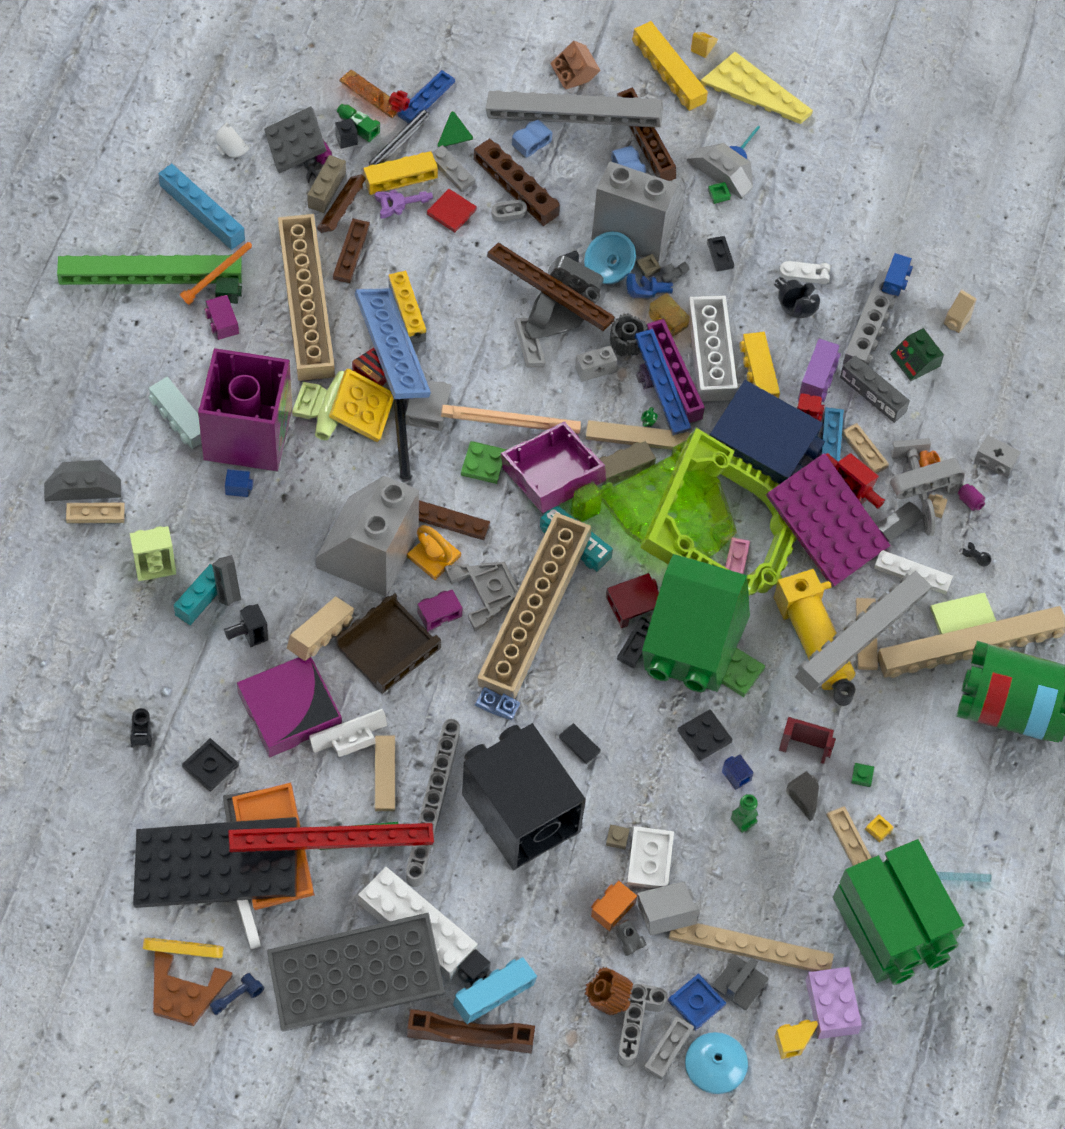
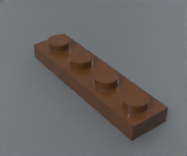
(341, 203)
(351, 250)
(453, 520)

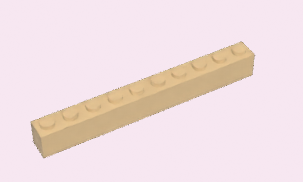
(960, 644)

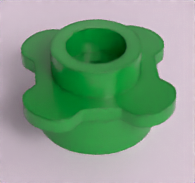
(649, 417)

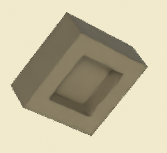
(648, 265)
(617, 837)

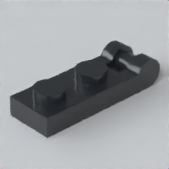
(633, 647)

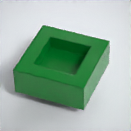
(719, 192)
(862, 775)

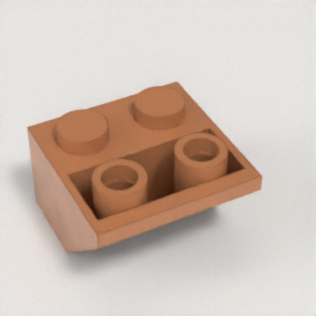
(575, 65)

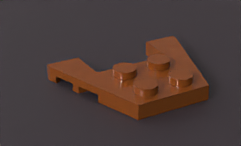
(183, 999)

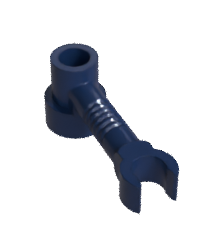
(249, 985)

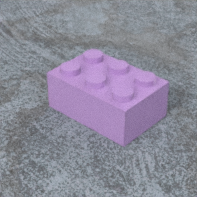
(833, 1002)

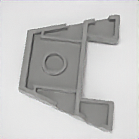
(492, 584)

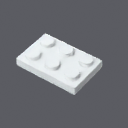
(650, 857)

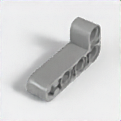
(928, 478)
(635, 1024)

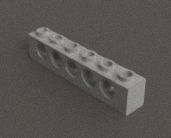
(867, 326)

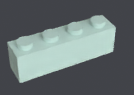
(177, 410)

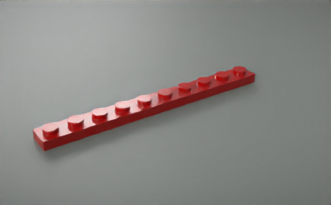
(330, 837)

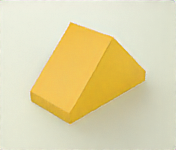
(702, 43)

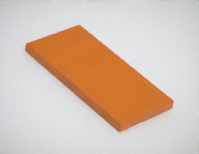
(274, 804)

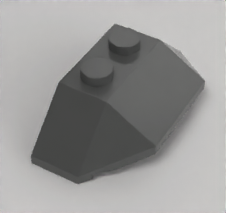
(82, 481)

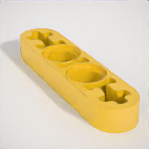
(183, 947)

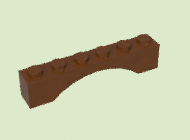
(438, 1028)

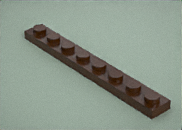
(550, 286)

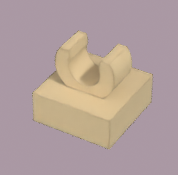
(938, 503)

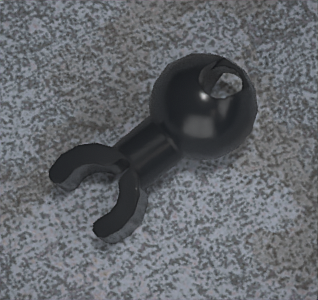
(310, 164)
(982, 558)

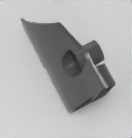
(552, 318)

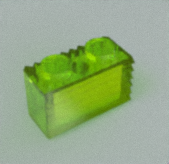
(586, 502)

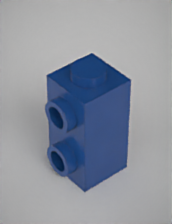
(896, 275)

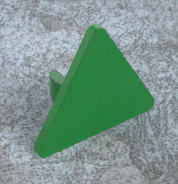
(454, 132)

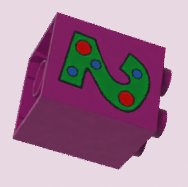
(245, 409)

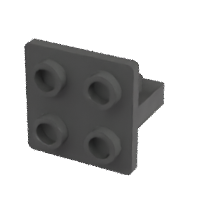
(741, 982)

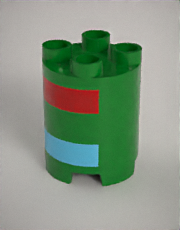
(1015, 693)

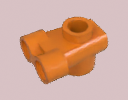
(928, 458)

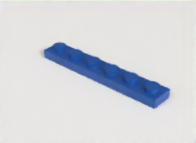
(662, 382)

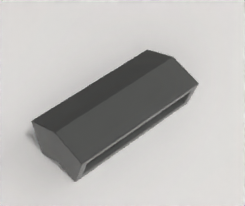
(900, 521)
(226, 580)

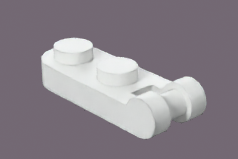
(805, 272)

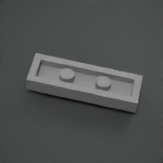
(453, 169)
(530, 348)
(669, 1047)

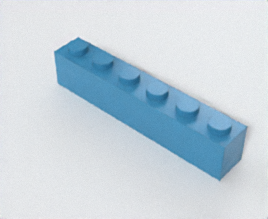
(201, 206)

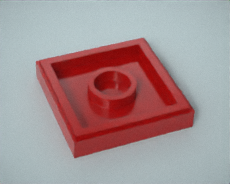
(451, 210)

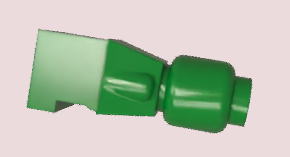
(364, 125)
(745, 815)

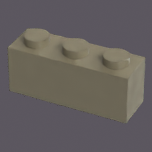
(326, 184)
(627, 462)

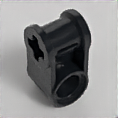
(141, 731)

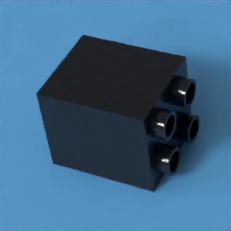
(522, 795)

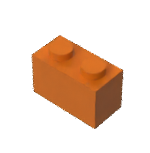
(613, 905)

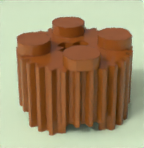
(609, 991)

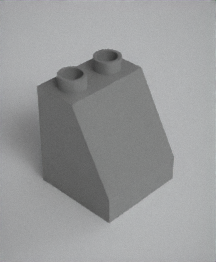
(638, 207)
(372, 535)

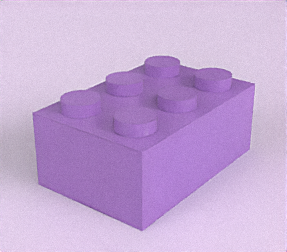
(821, 369)

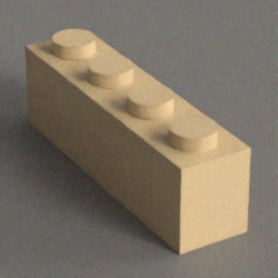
(320, 628)

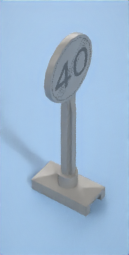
(911, 450)

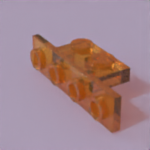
(368, 92)

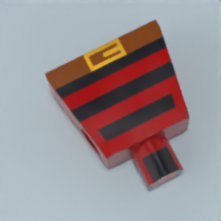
(369, 367)

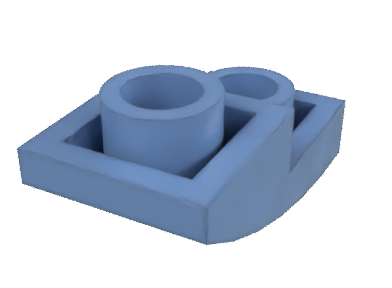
(496, 704)

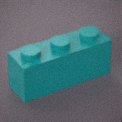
(196, 597)

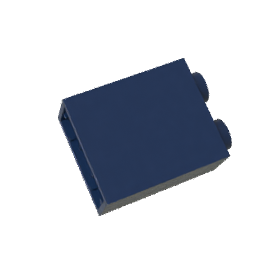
(768, 432)

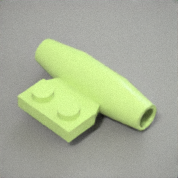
(317, 402)

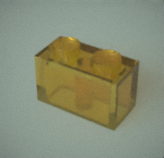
(671, 312)

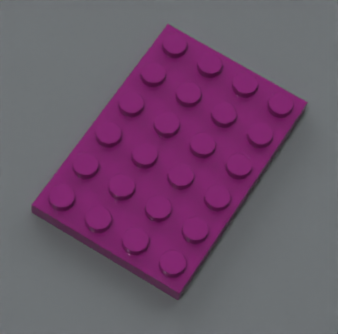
(828, 520)

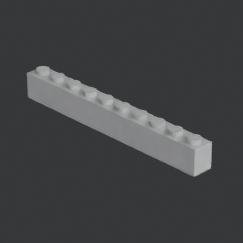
(574, 108)
(862, 632)

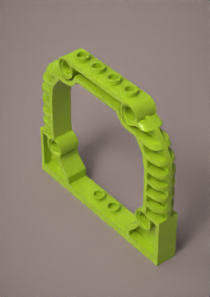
(709, 454)

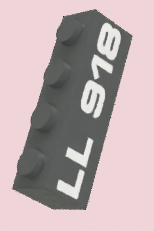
(874, 388)

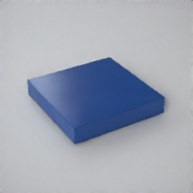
(696, 1001)

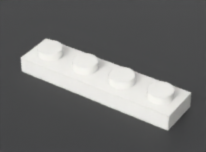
(900, 567)

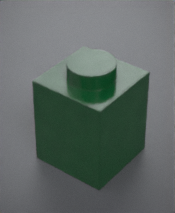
(228, 287)

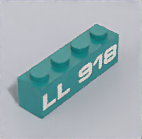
(596, 552)

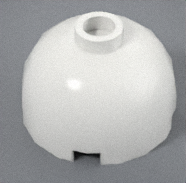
(230, 142)

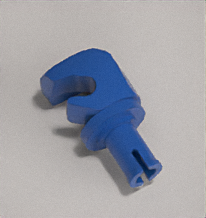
(648, 289)

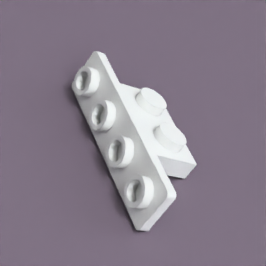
(350, 735)

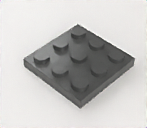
(295, 139)

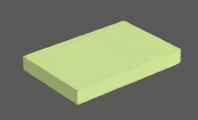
(962, 613)

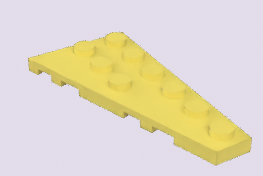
(754, 87)

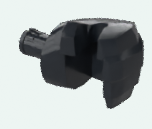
(796, 298)

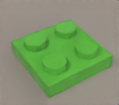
(483, 462)
(742, 672)

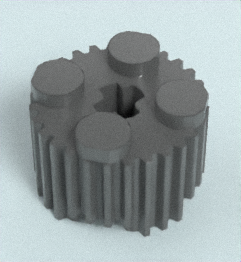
(623, 334)

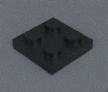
(704, 735)

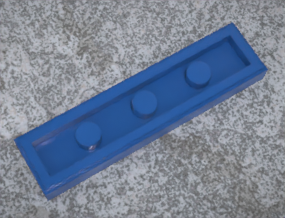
(427, 95)

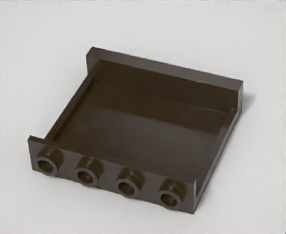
(387, 644)

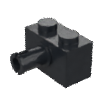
(252, 625)

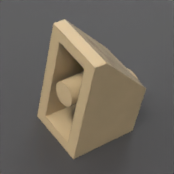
(960, 311)

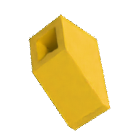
(794, 1039)

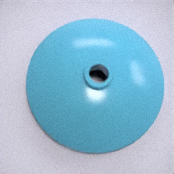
(605, 250)
(715, 1075)

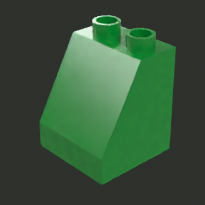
(696, 624)

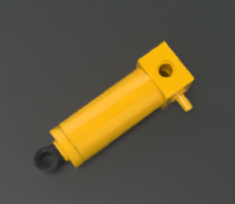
(801, 601)

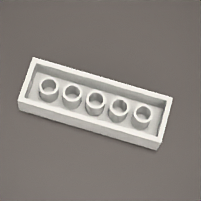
(712, 348)
(392, 899)

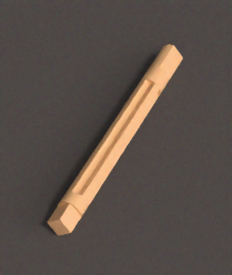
(506, 418)

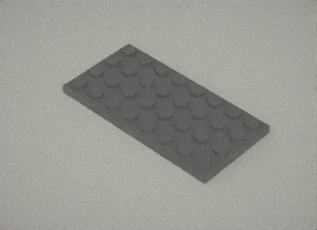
(355, 972)

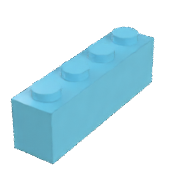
(494, 990)

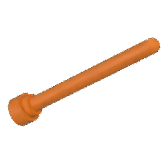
(189, 295)

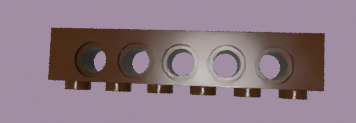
(652, 146)
(516, 181)

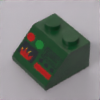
(917, 355)

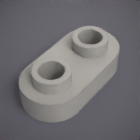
(508, 210)

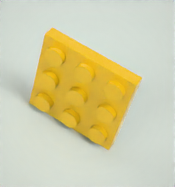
(362, 405)

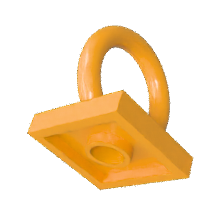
(432, 552)

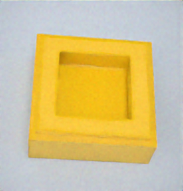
(879, 828)

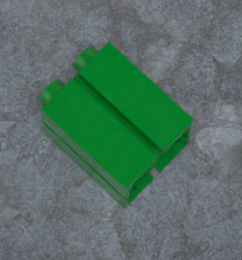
(898, 913)

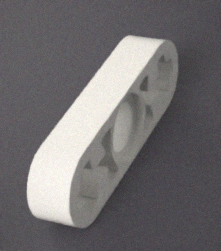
(248, 923)

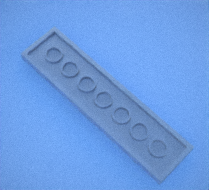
(392, 343)

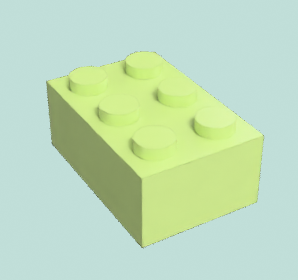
(153, 553)

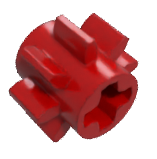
(399, 101)

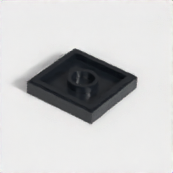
(210, 764)

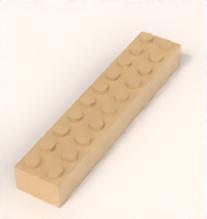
(306, 297)
(534, 606)

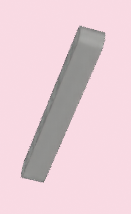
(434, 793)

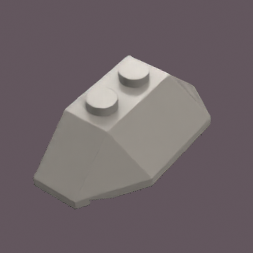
(725, 166)

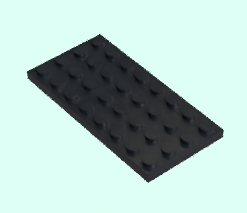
(196, 867)

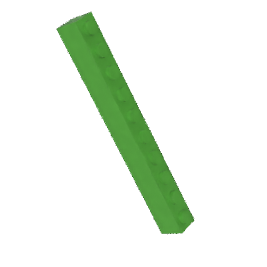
(142, 269)

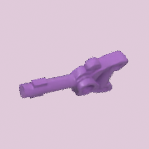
(398, 201)

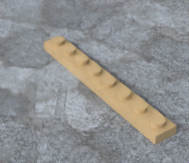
(753, 947)

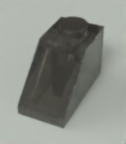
(804, 793)

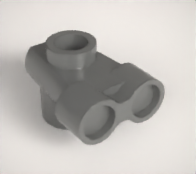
(671, 274)
(632, 941)

